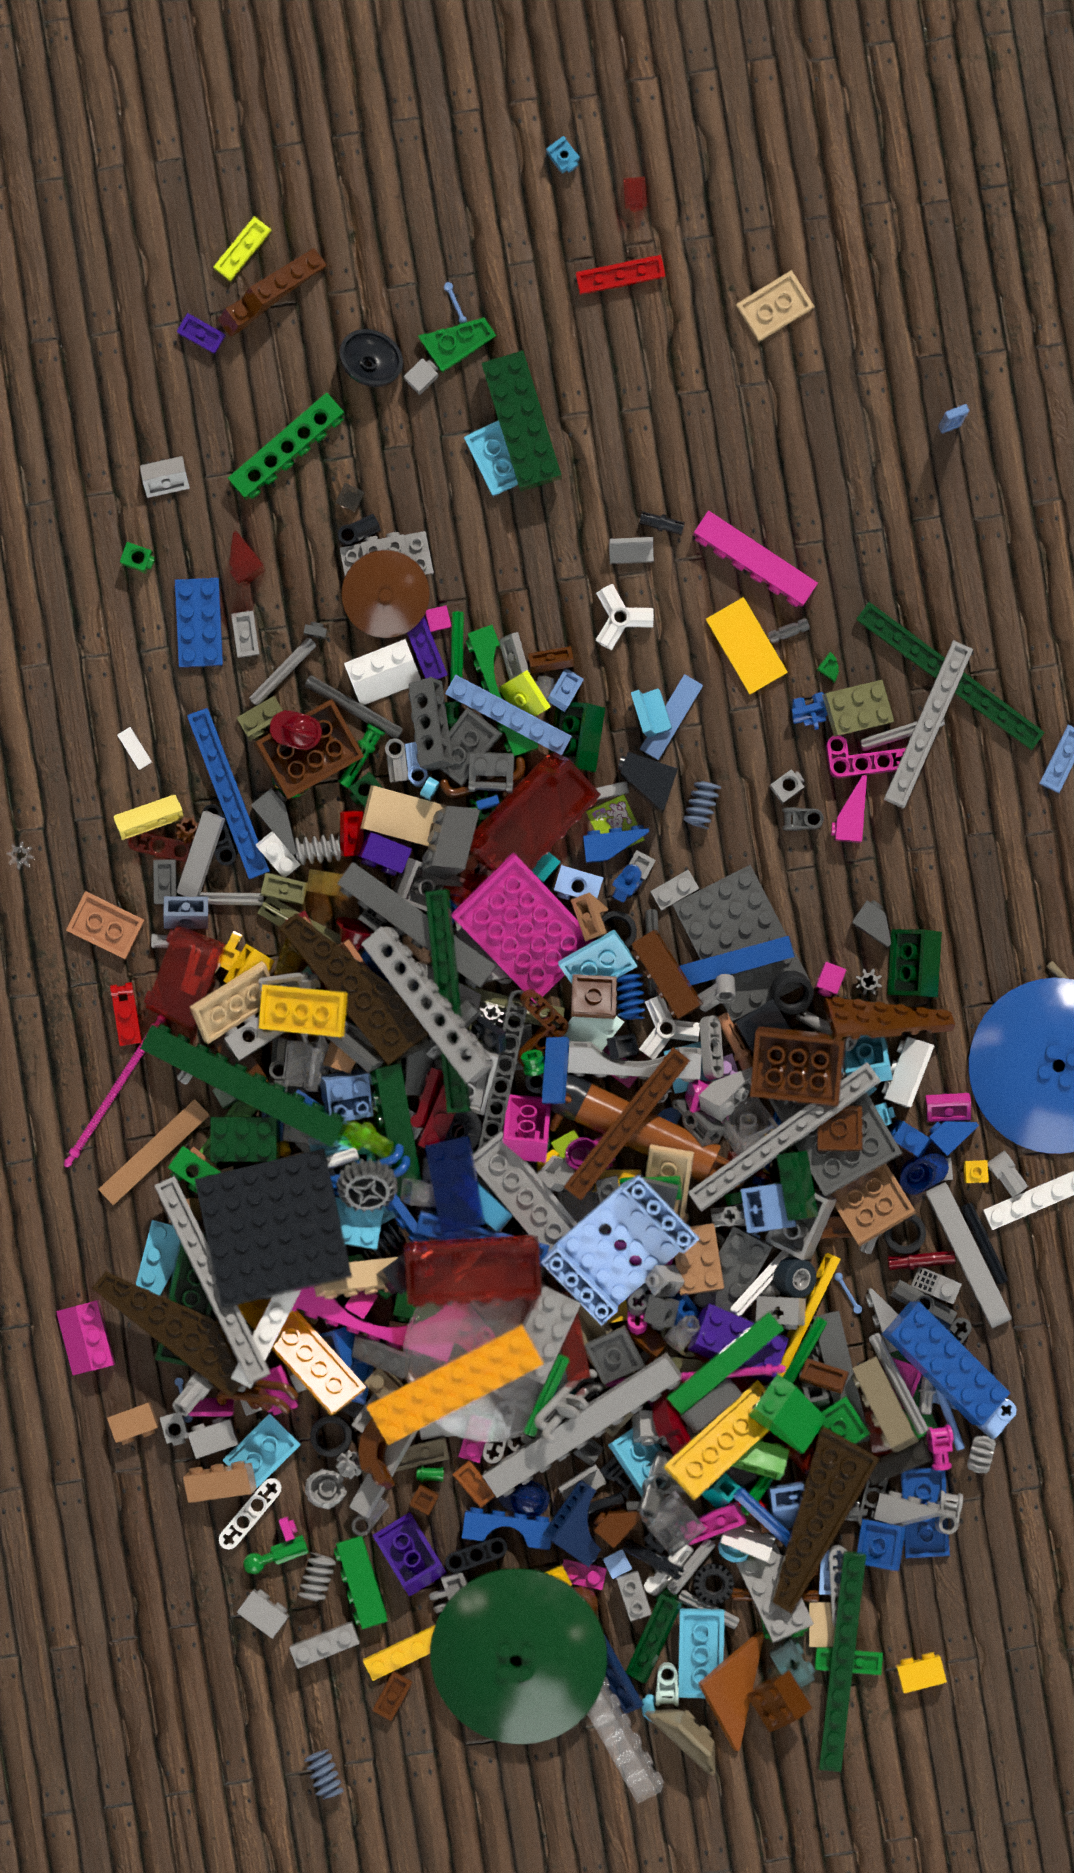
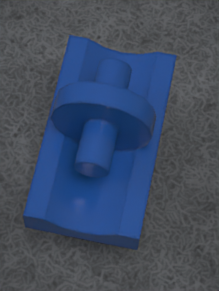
(810, 713)
(627, 882)

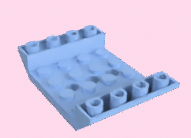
(599, 1272)

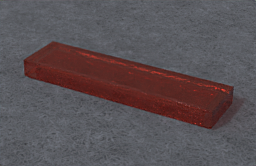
(574, 1349)

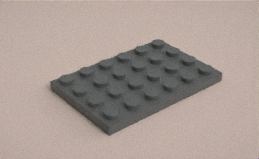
(730, 918)
(839, 1168)

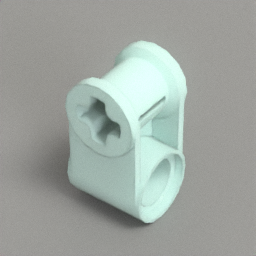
(667, 1688)

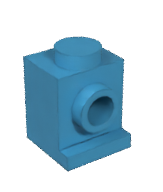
(563, 164)

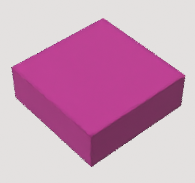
(438, 618)

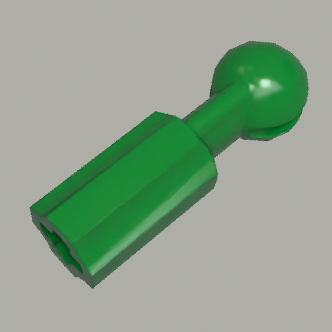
(278, 1554)

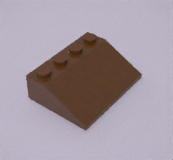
(300, 769)
(797, 1066)

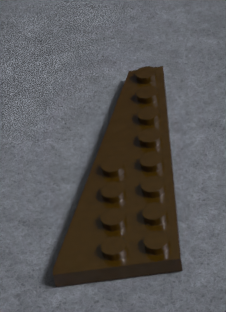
(370, 1000)
(181, 1330)
(830, 1490)

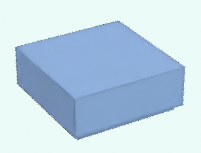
(617, 1563)

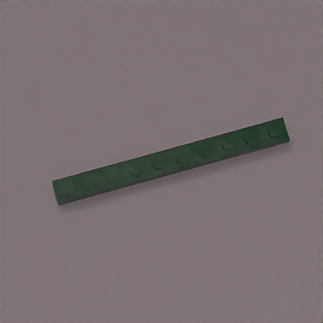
(967, 688)
(447, 982)
(842, 1661)

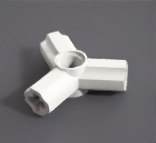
(612, 629)
(680, 1029)

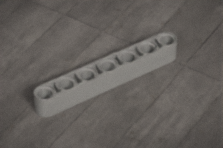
(968, 1255)

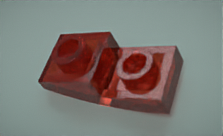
(876, 1444)

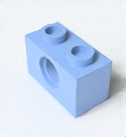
(569, 875)

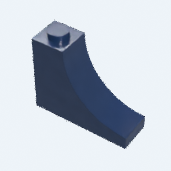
(570, 1526)

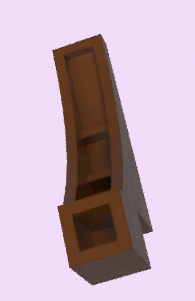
(269, 291)

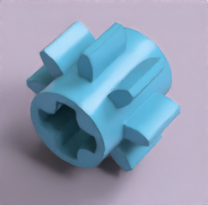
(885, 1113)

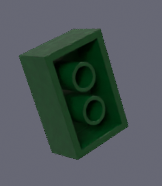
(245, 1139)

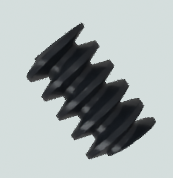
(386, 1240)

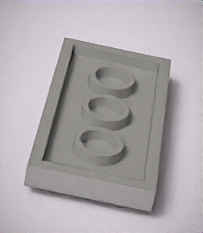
(548, 1326)
(760, 1581)

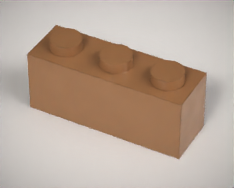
(219, 1481)

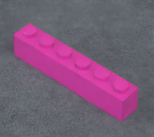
(755, 559)

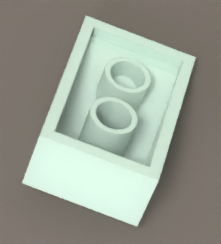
(593, 1030)

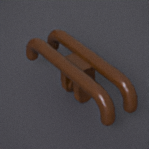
(463, 791)
(258, 1396)

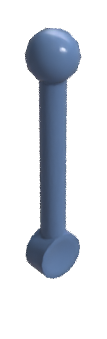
(448, 287)
(856, 1308)
(179, 1382)

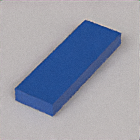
(555, 1070)

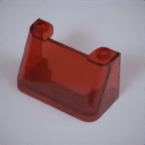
(184, 975)

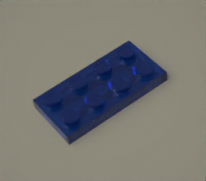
(455, 1184)

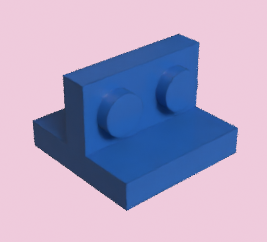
(881, 1544)

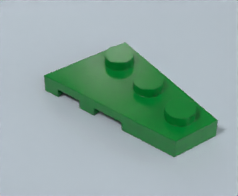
(457, 342)

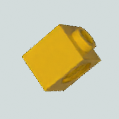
(975, 1171)

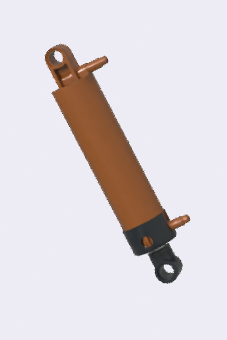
(599, 1110)

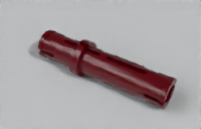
(913, 1261)

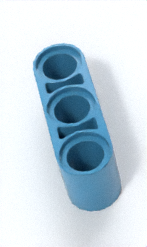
(494, 1212)

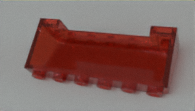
(535, 814)
(473, 1270)

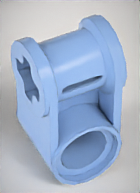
(998, 1421)

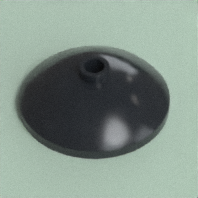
(374, 350)

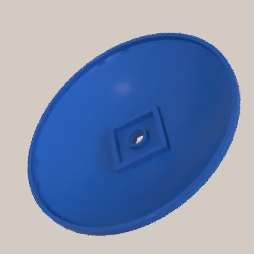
(1014, 1068)

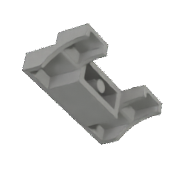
(413, 545)

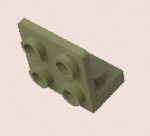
(258, 719)

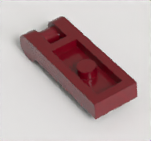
(427, 1098)

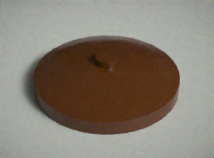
(385, 593)

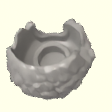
(325, 1488)

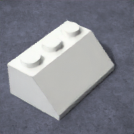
(382, 672)
(907, 1071)

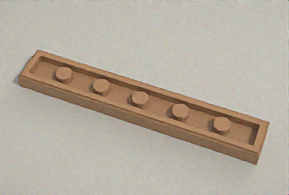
(154, 1152)

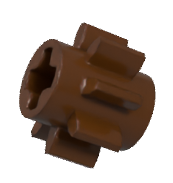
(187, 829)

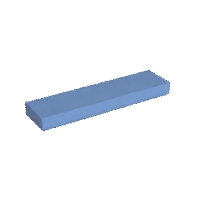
(953, 418)
(677, 709)

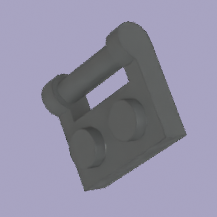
(491, 765)

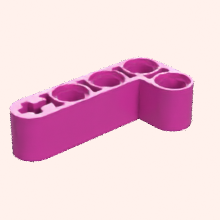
(849, 760)

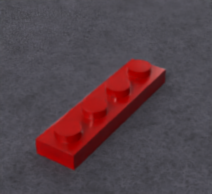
(620, 274)

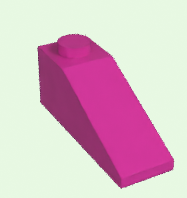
(851, 817)

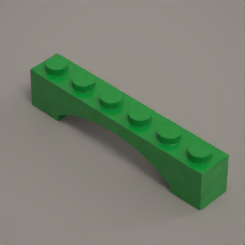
(484, 644)

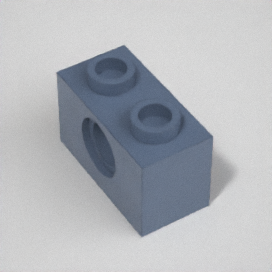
(186, 912)

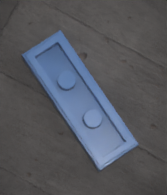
(1060, 762)

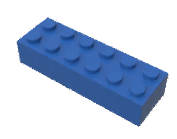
(946, 1363)

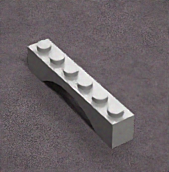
(587, 1058)

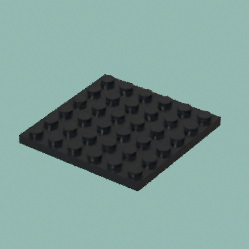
(273, 1228)

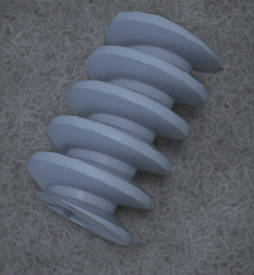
(701, 804)
(324, 1774)

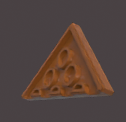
(728, 1685)

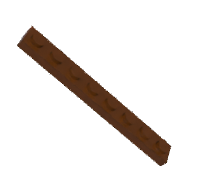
(627, 1123)

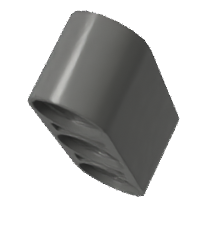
(711, 1405)

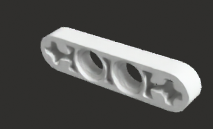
(252, 1515)

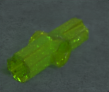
(367, 1137)

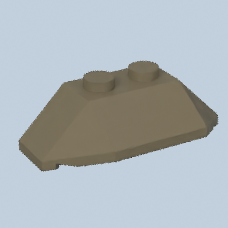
(687, 1736)

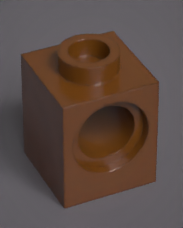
(424, 1499)

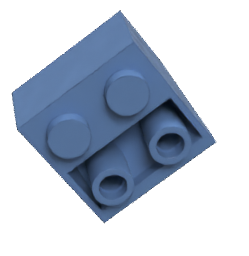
(347, 1094)
(765, 1208)
(784, 1501)

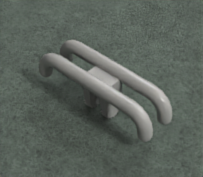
(566, 1406)

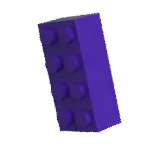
(721, 1327)

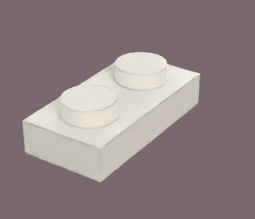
(278, 854)

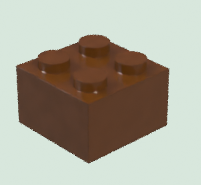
(779, 1701)

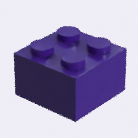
(384, 853)

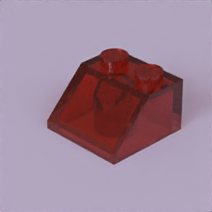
(243, 561)

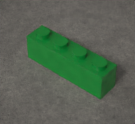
(362, 1582)

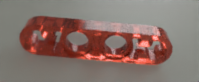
(168, 852)

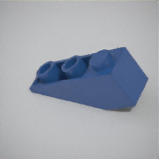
(605, 846)

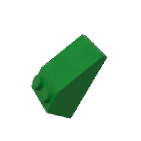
(788, 1414)

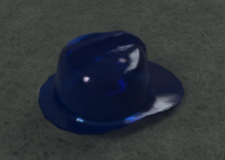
(923, 1173)
(527, 1499)

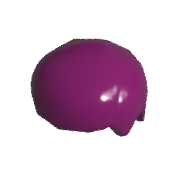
(577, 1152)

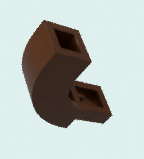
(372, 1455)

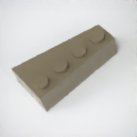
(884, 1404)

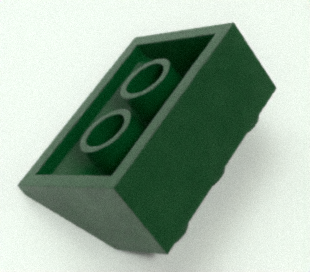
(585, 726)
(914, 962)

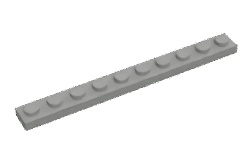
(781, 1139)
(200, 1258)

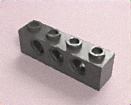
(430, 691)

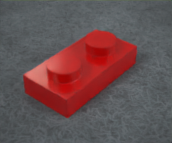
(351, 833)

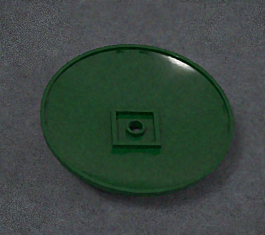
(527, 1617)

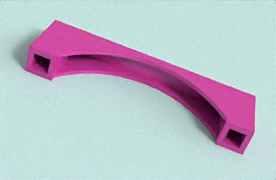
(336, 1314)

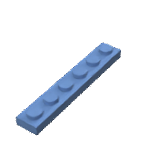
(508, 715)

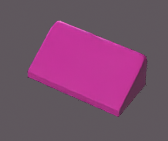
(948, 1107)
(210, 1407)

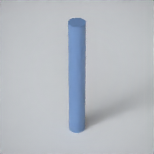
(950, 1420)

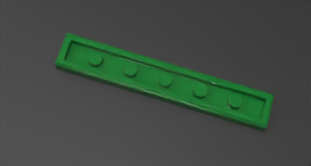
(725, 1362)

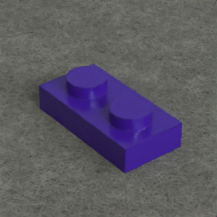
(201, 333)

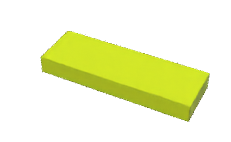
(242, 249)

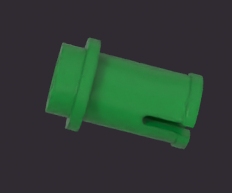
(429, 1474)

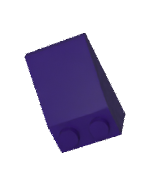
(409, 1554)

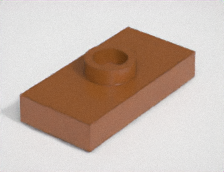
(474, 1484)

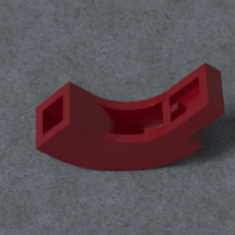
(669, 1423)

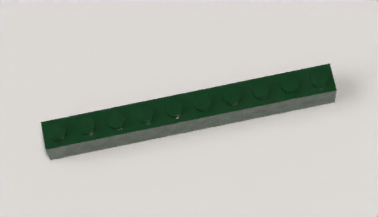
(244, 1085)

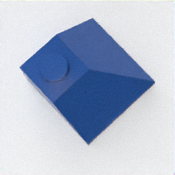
(341, 1343)

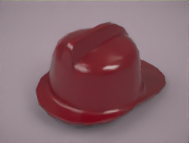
(295, 730)
(354, 931)

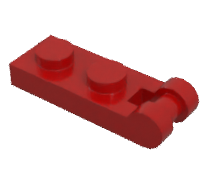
(126, 1015)

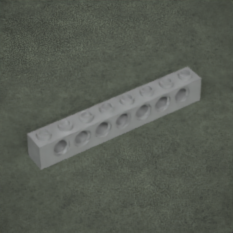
(416, 1000)

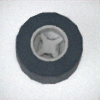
(795, 1277)

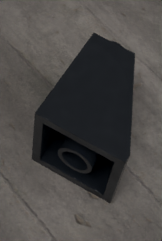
(648, 778)
(765, 1016)

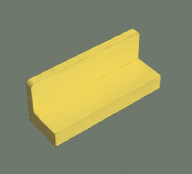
(148, 817)

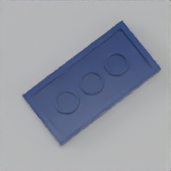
(921, 1537)

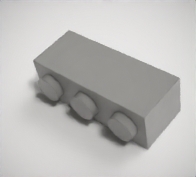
(324, 1644)

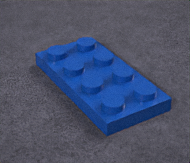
(199, 622)

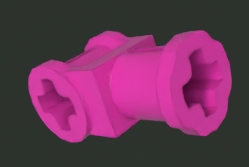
(940, 1443)

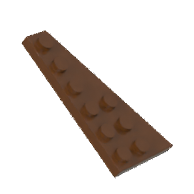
(881, 1019)

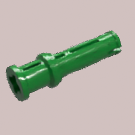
(369, 746)

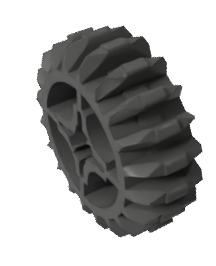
(367, 1185)

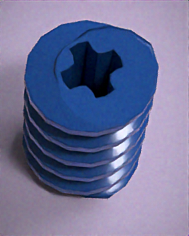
(630, 997)

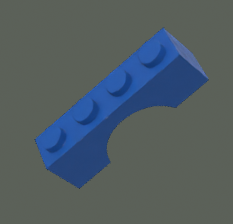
(479, 1525)

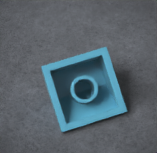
(872, 1051)

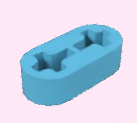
(429, 788)

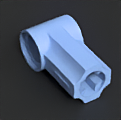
(413, 766)

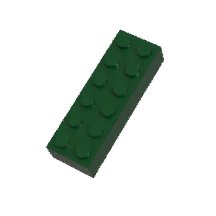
(521, 421)
(186, 1291)

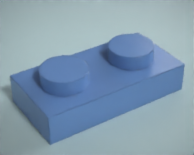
(565, 689)

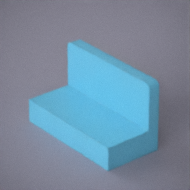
(651, 712)

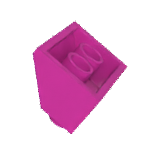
(527, 1127)
(86, 1337)

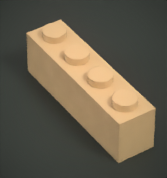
(364, 1279)

